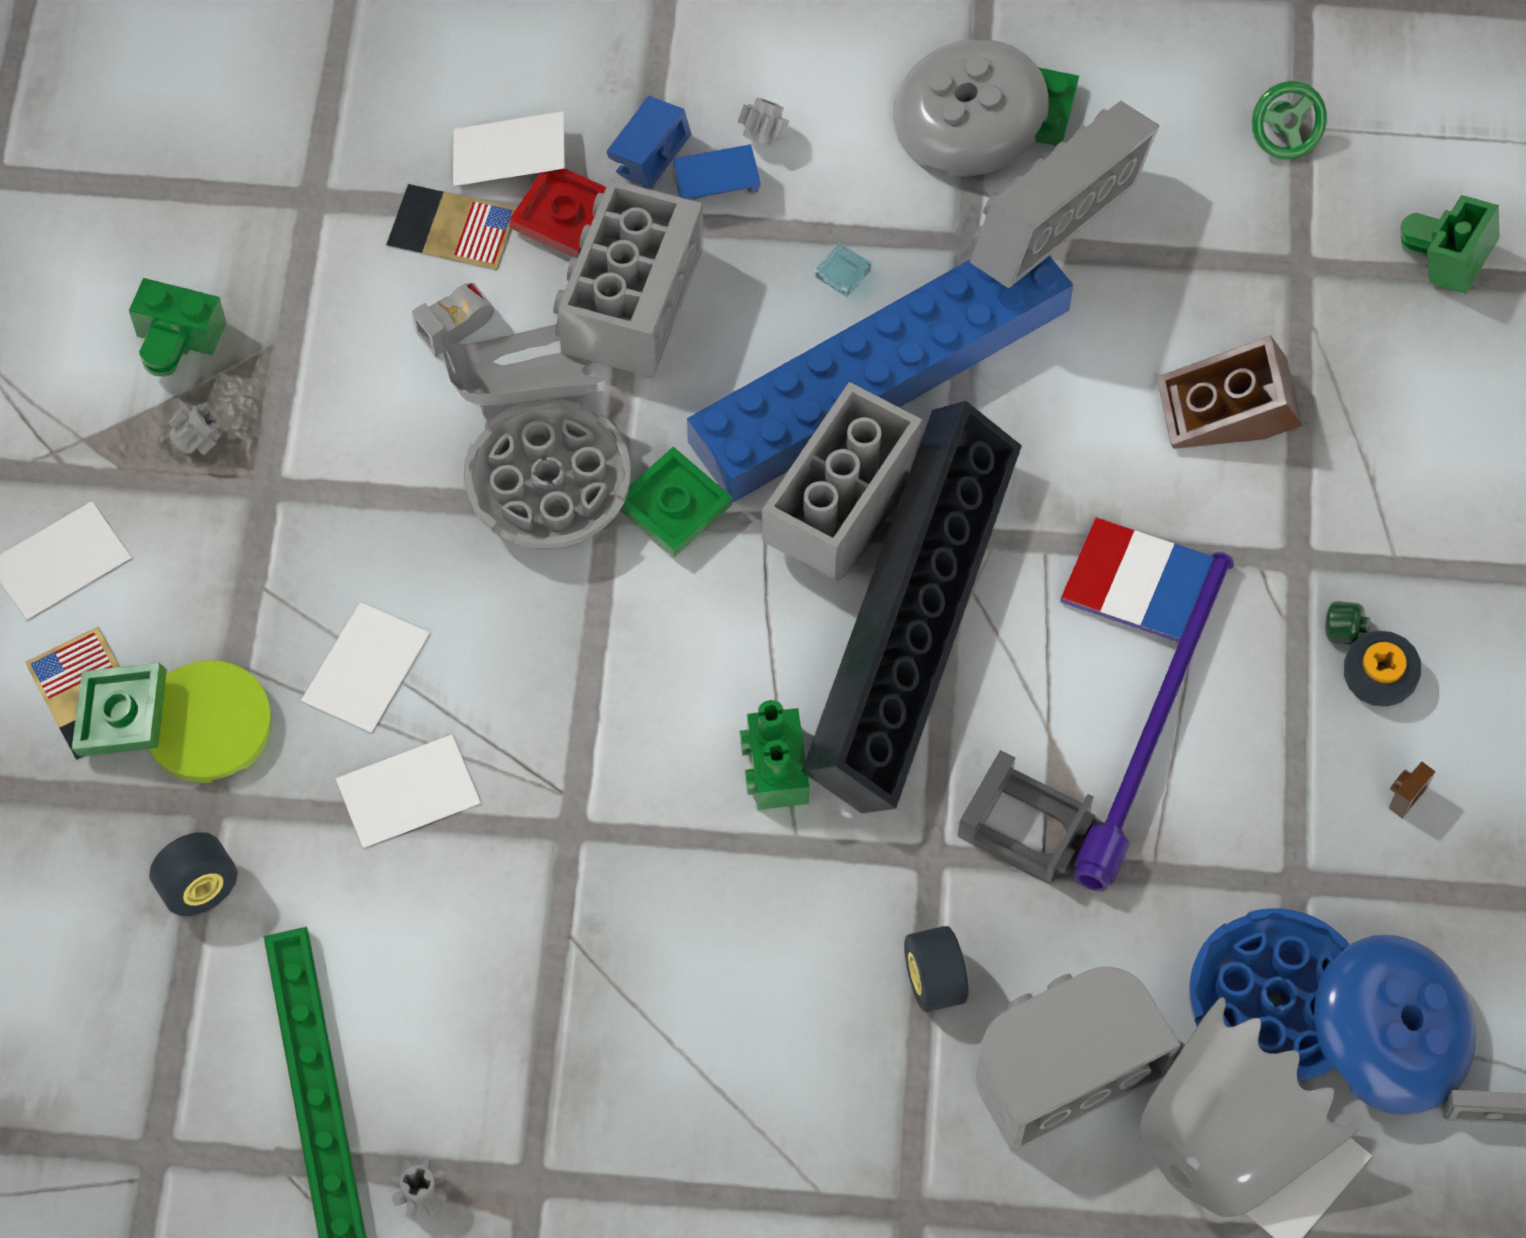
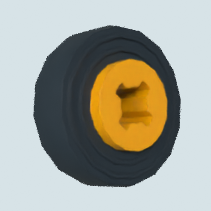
(1385, 683)

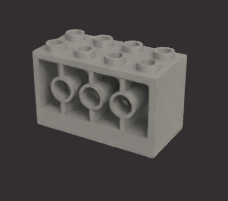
(629, 277)

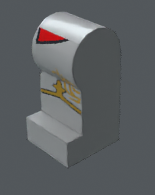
(452, 317)

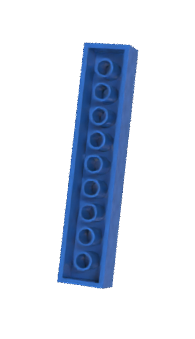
(890, 353)

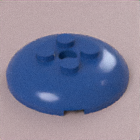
(1265, 955)
(1363, 1030)

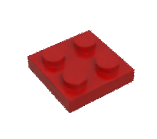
(557, 210)

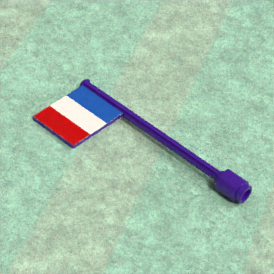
(1159, 592)

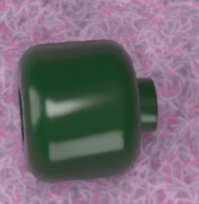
(1346, 622)

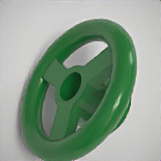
(1276, 113)

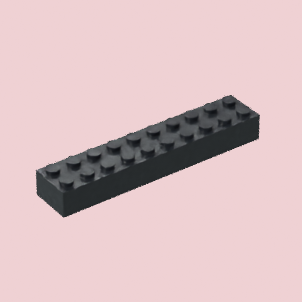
(912, 609)

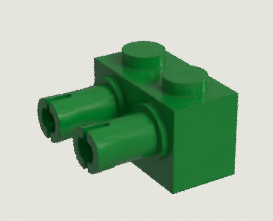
(776, 757)

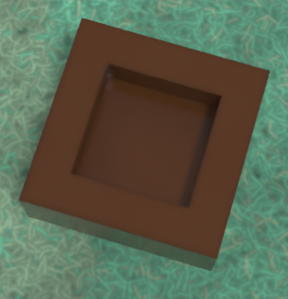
(1410, 788)

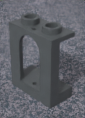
(1004, 778)

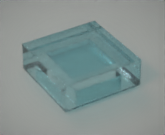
(843, 269)

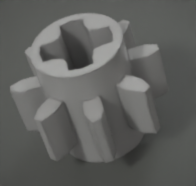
(763, 121)
(194, 428)
(412, 1178)

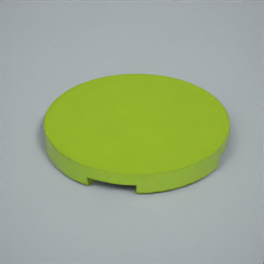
(211, 721)

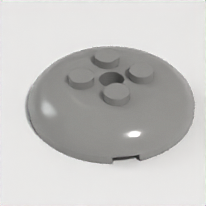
(975, 135)
(539, 442)

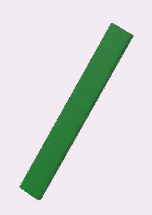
(314, 1085)

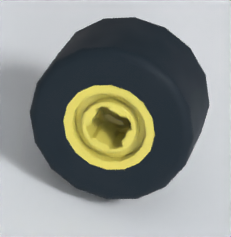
(193, 874)
(936, 968)

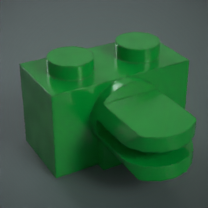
(1454, 243)
(173, 323)

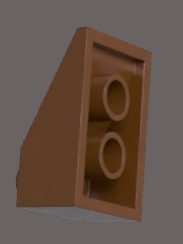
(1230, 397)

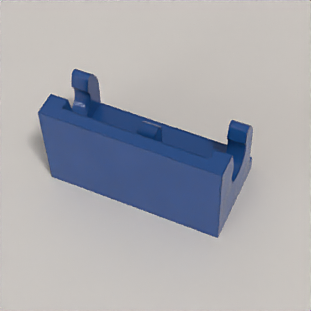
(650, 141)
(716, 172)

